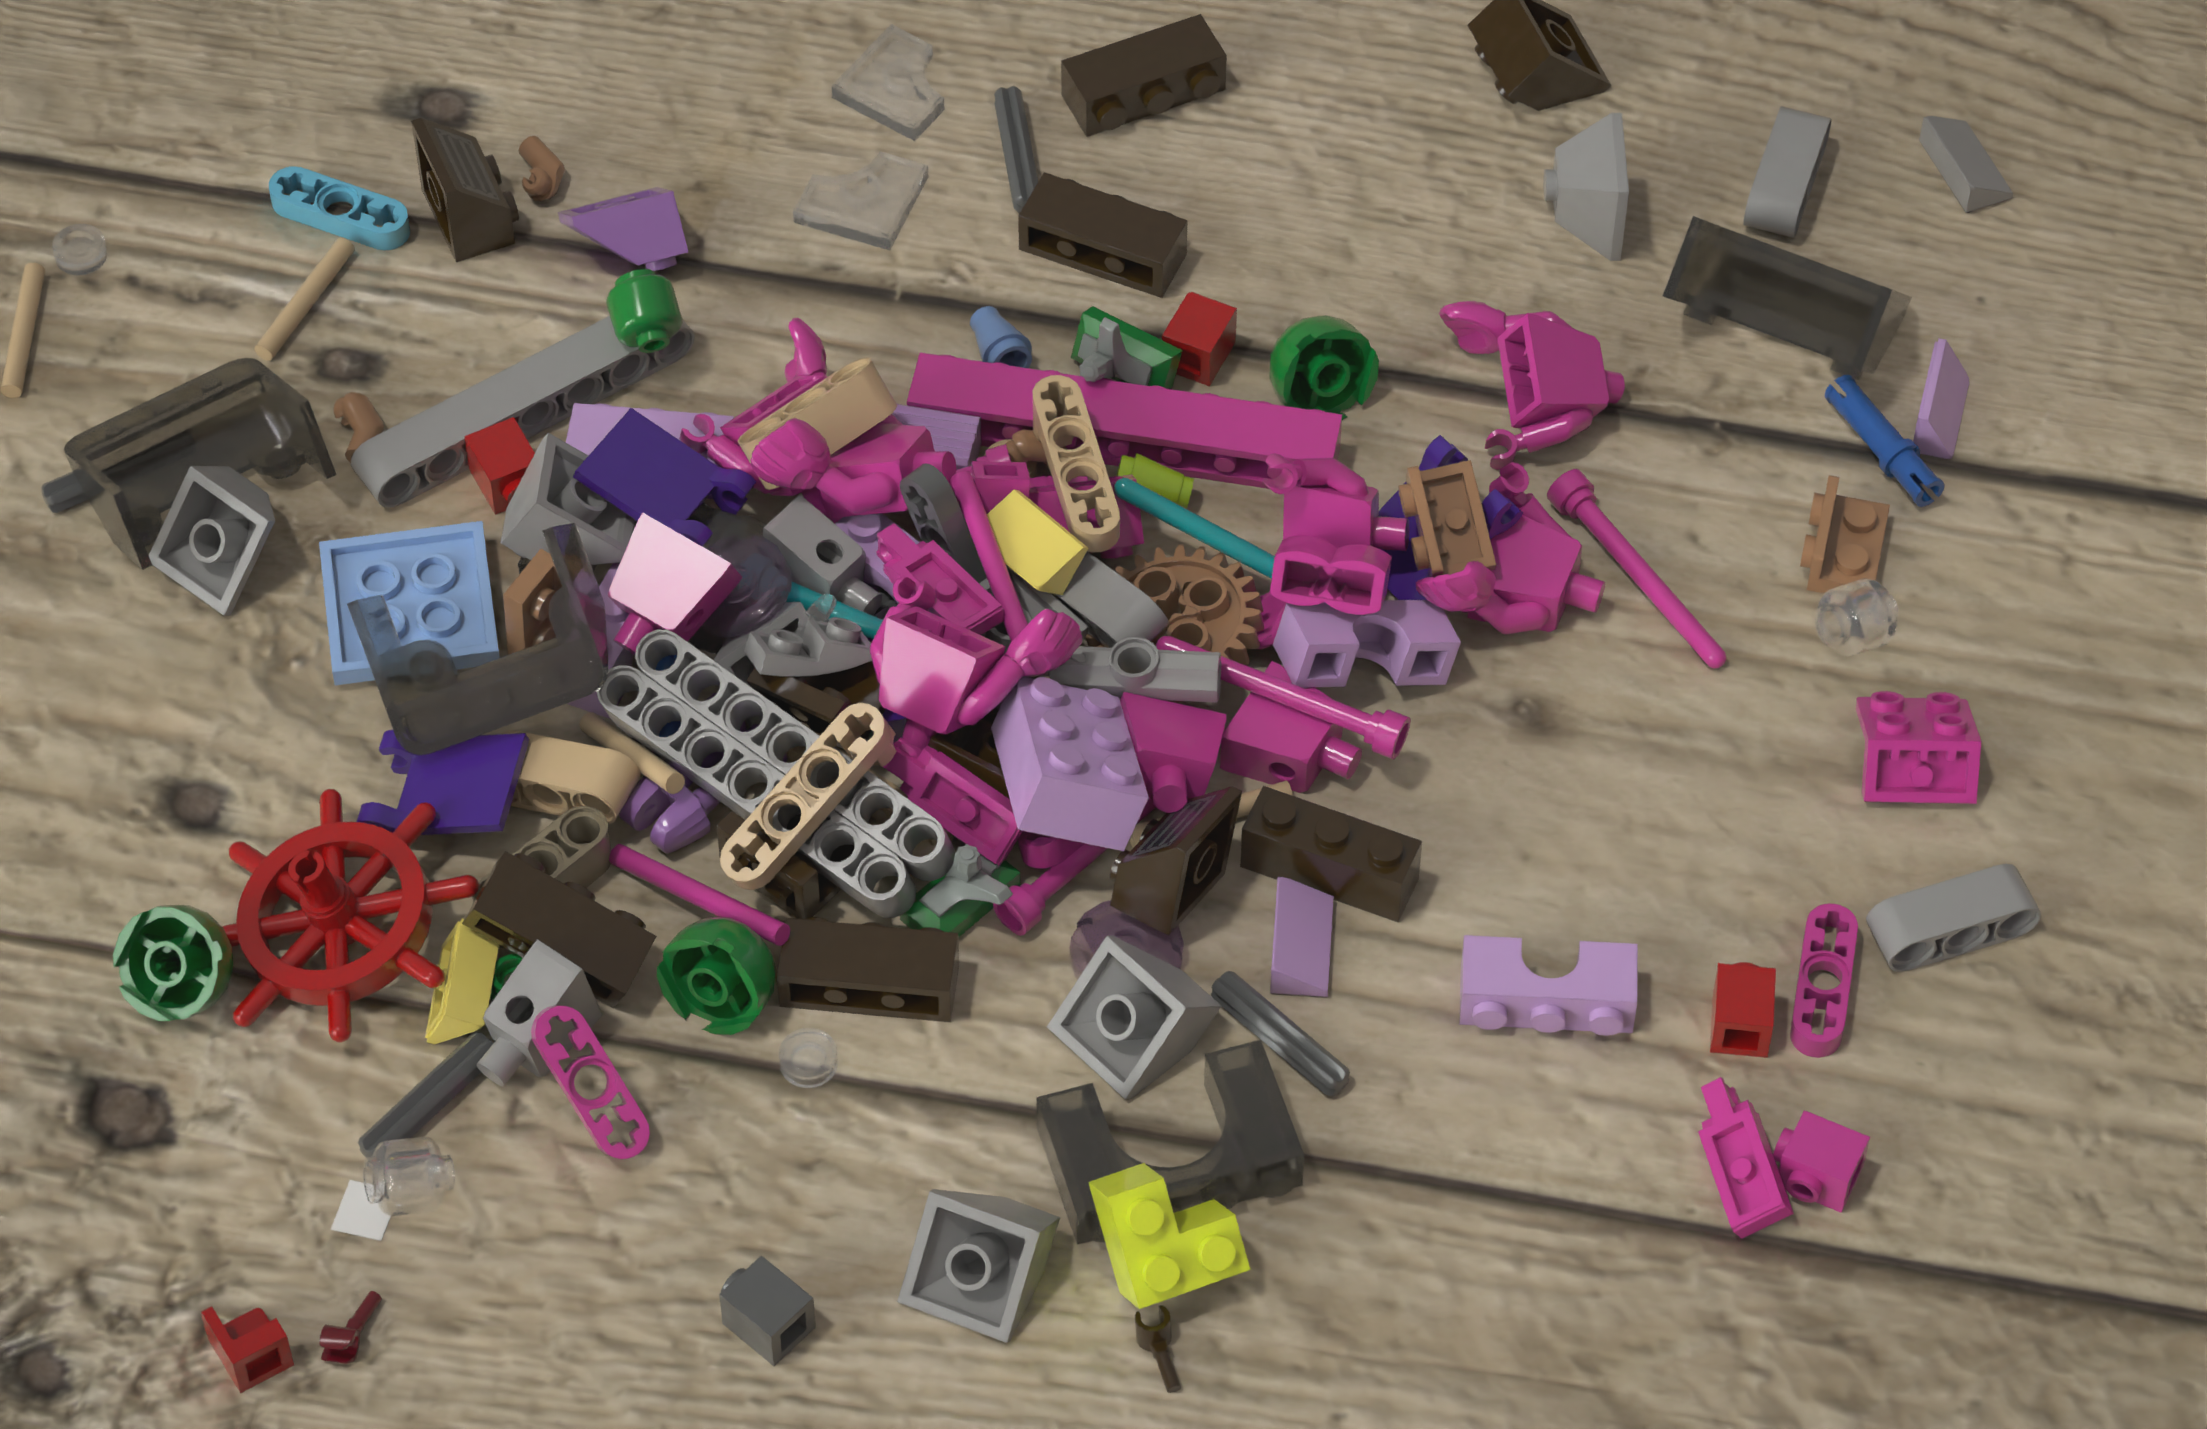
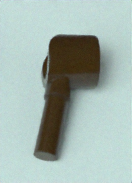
(1157, 1340)

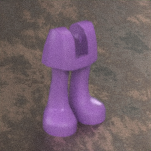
(684, 819)

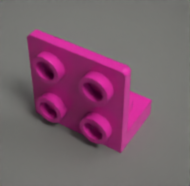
(1919, 748)

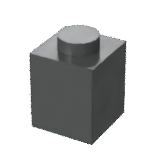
(766, 1310)

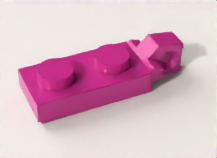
(957, 593)
(956, 799)
(1742, 1161)

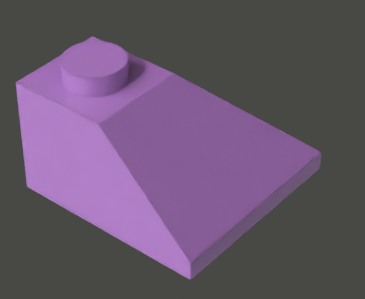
(635, 226)

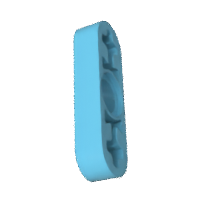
(352, 225)

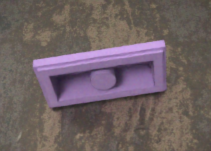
(1941, 403)
(1301, 940)

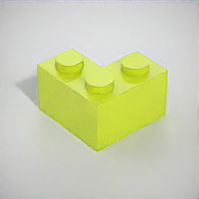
(1163, 1251)

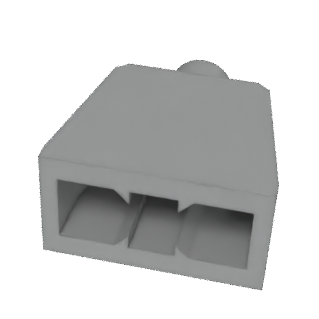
(822, 555)
(537, 983)

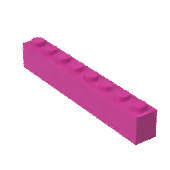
(1179, 429)

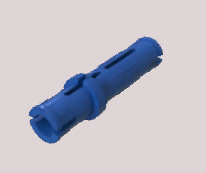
(1897, 455)

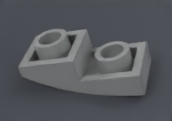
(820, 651)

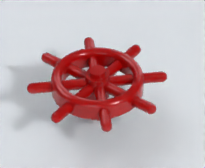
(336, 913)

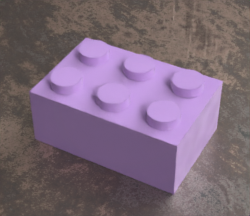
(1069, 763)

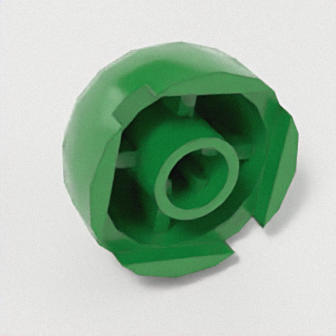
(1323, 365)
(173, 962)
(718, 973)

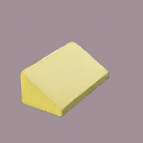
(1035, 544)
(466, 991)

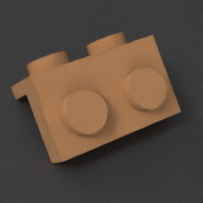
(1447, 518)

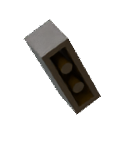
(1143, 75)
(1103, 234)
(1331, 853)
(528, 905)
(869, 969)

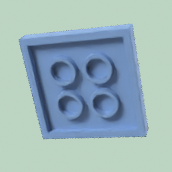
(432, 587)

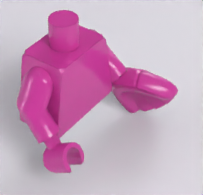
(1549, 373)
(801, 374)
(858, 476)
(1330, 504)
(1532, 573)
(952, 676)

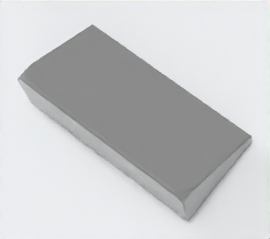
(1963, 163)

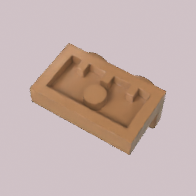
(1846, 539)
(528, 603)

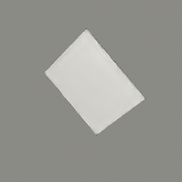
(358, 1216)

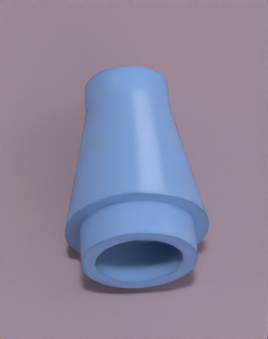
(999, 339)

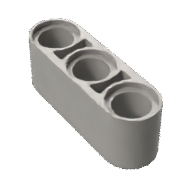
(1787, 172)
(1111, 604)
(1953, 917)

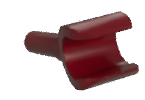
(342, 1343)

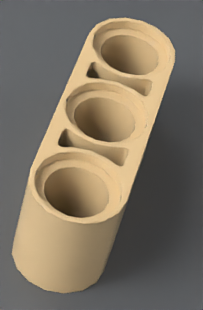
(836, 407)
(572, 775)

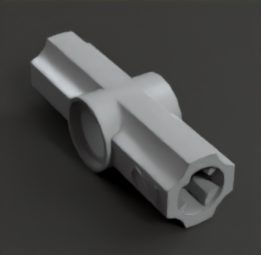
(1142, 669)

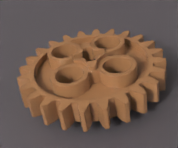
(1202, 600)

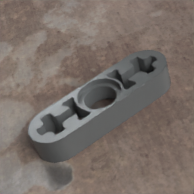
(940, 517)

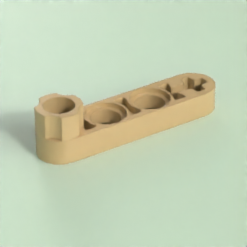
(1063, 398)
(814, 802)

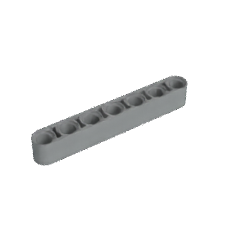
(533, 391)
(780, 733)
(739, 771)

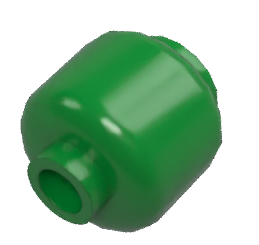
(644, 310)

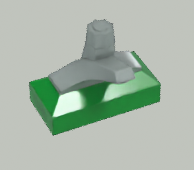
(1122, 352)
(962, 894)

